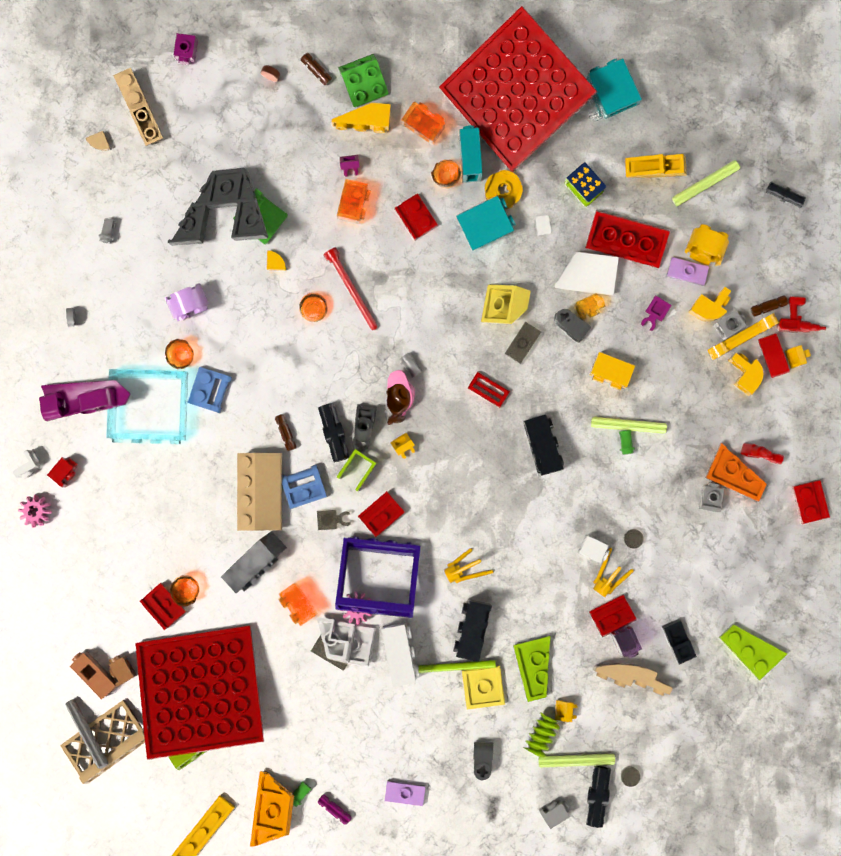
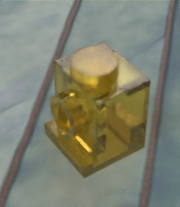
(589, 306)

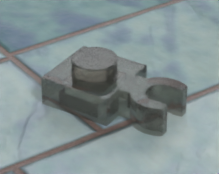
(329, 519)

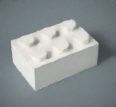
(400, 654)

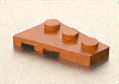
(733, 474)

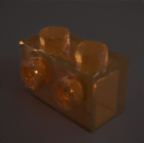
(423, 123)
(353, 201)
(297, 603)

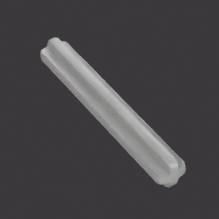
(86, 734)

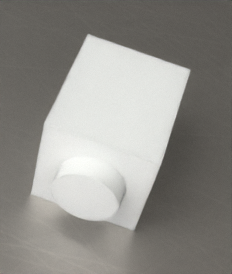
(594, 549)

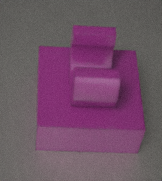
(349, 162)

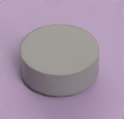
(71, 317)

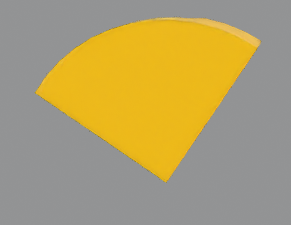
(275, 261)

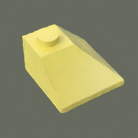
(504, 303)

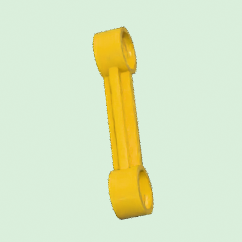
(743, 336)

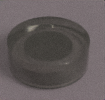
(633, 538)
(630, 776)

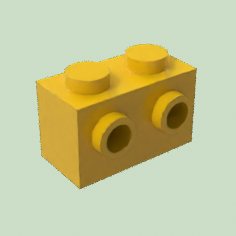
(612, 371)

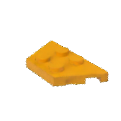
(271, 811)

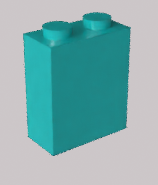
(614, 88)
(470, 154)
(486, 222)

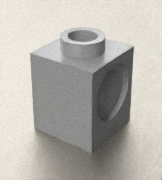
(722, 326)

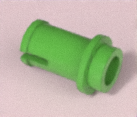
(626, 442)
(299, 794)

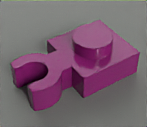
(657, 309)

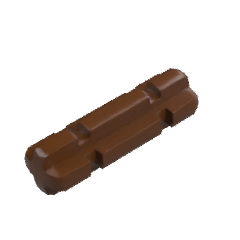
(316, 69)
(769, 306)
(285, 432)

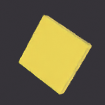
(483, 687)

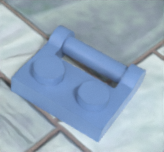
(203, 389)
(304, 493)

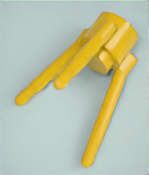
(454, 572)
(605, 586)

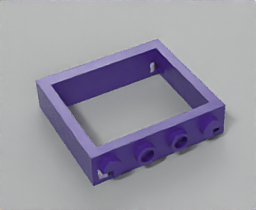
(371, 606)

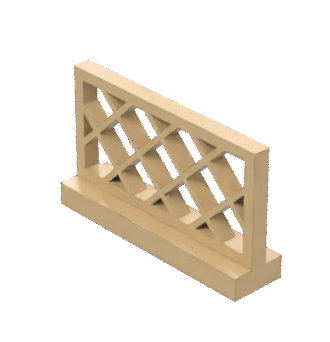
(115, 755)

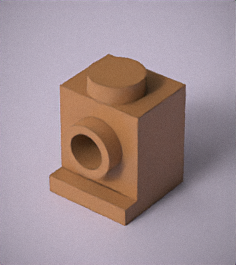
(121, 669)

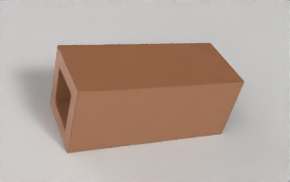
(93, 674)

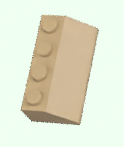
(259, 491)

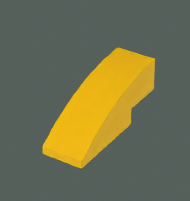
(656, 166)

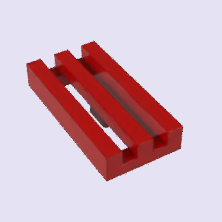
(474, 381)

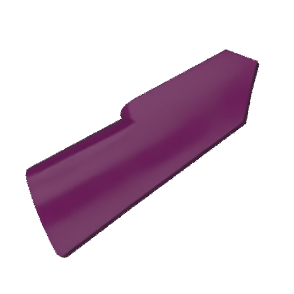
(82, 398)

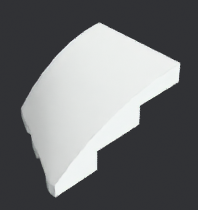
(589, 273)
(347, 641)

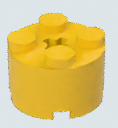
(707, 245)

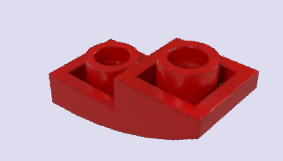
(774, 355)

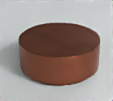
(270, 73)

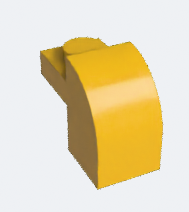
(709, 311)
(751, 376)

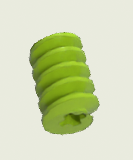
(542, 735)

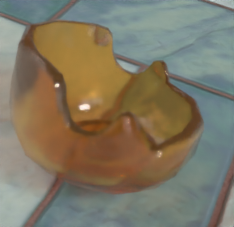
(446, 174)
(313, 307)
(179, 354)
(184, 590)

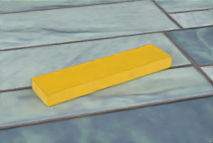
(205, 828)

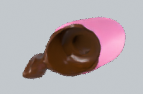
(399, 396)

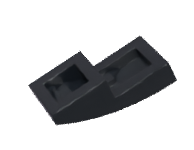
(678, 641)

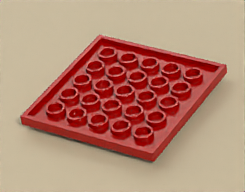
(517, 89)
(199, 692)

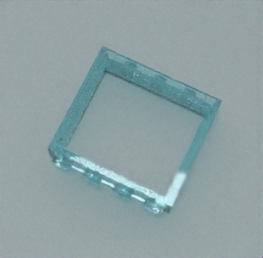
(111, 433)

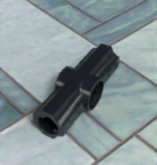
(333, 432)
(598, 796)

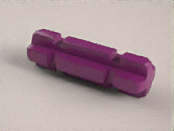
(334, 809)

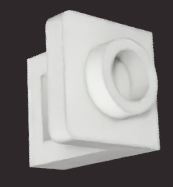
(25, 470)

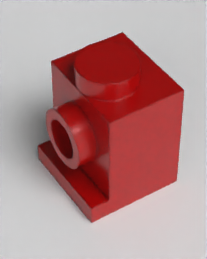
(63, 471)

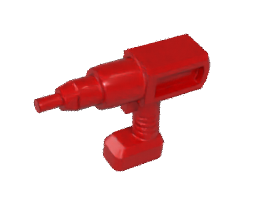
(795, 324)
(756, 451)

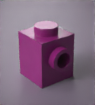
(185, 48)

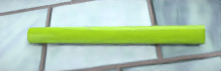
(457, 666)

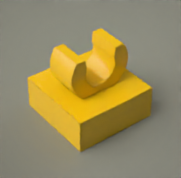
(797, 356)
(403, 444)
(564, 711)

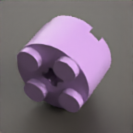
(186, 302)

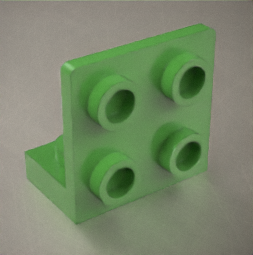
(363, 80)
(271, 214)

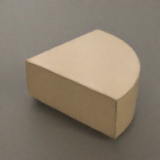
(98, 141)

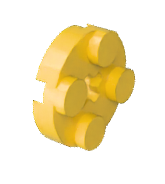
(502, 178)

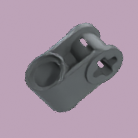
(574, 326)
(364, 420)
(483, 757)

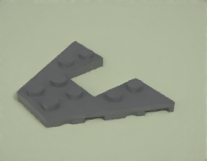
(222, 190)

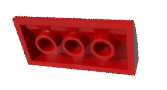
(627, 239)

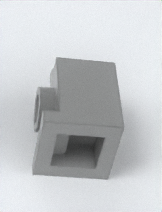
(705, 501)
(555, 813)

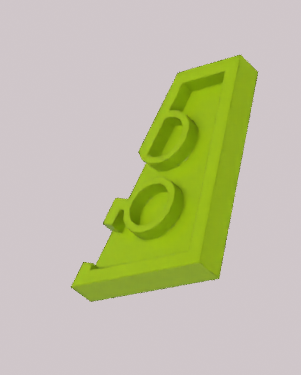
(752, 651)
(533, 666)

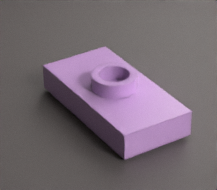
(687, 271)
(404, 793)

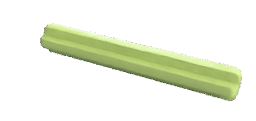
(706, 183)
(633, 425)
(576, 760)

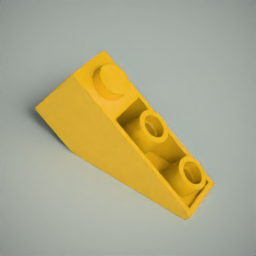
(371, 117)

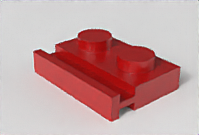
(416, 216)
(810, 502)
(381, 514)
(161, 606)
(612, 616)

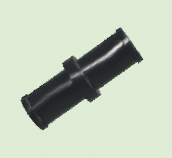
(785, 194)

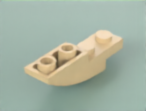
(138, 106)
(626, 673)

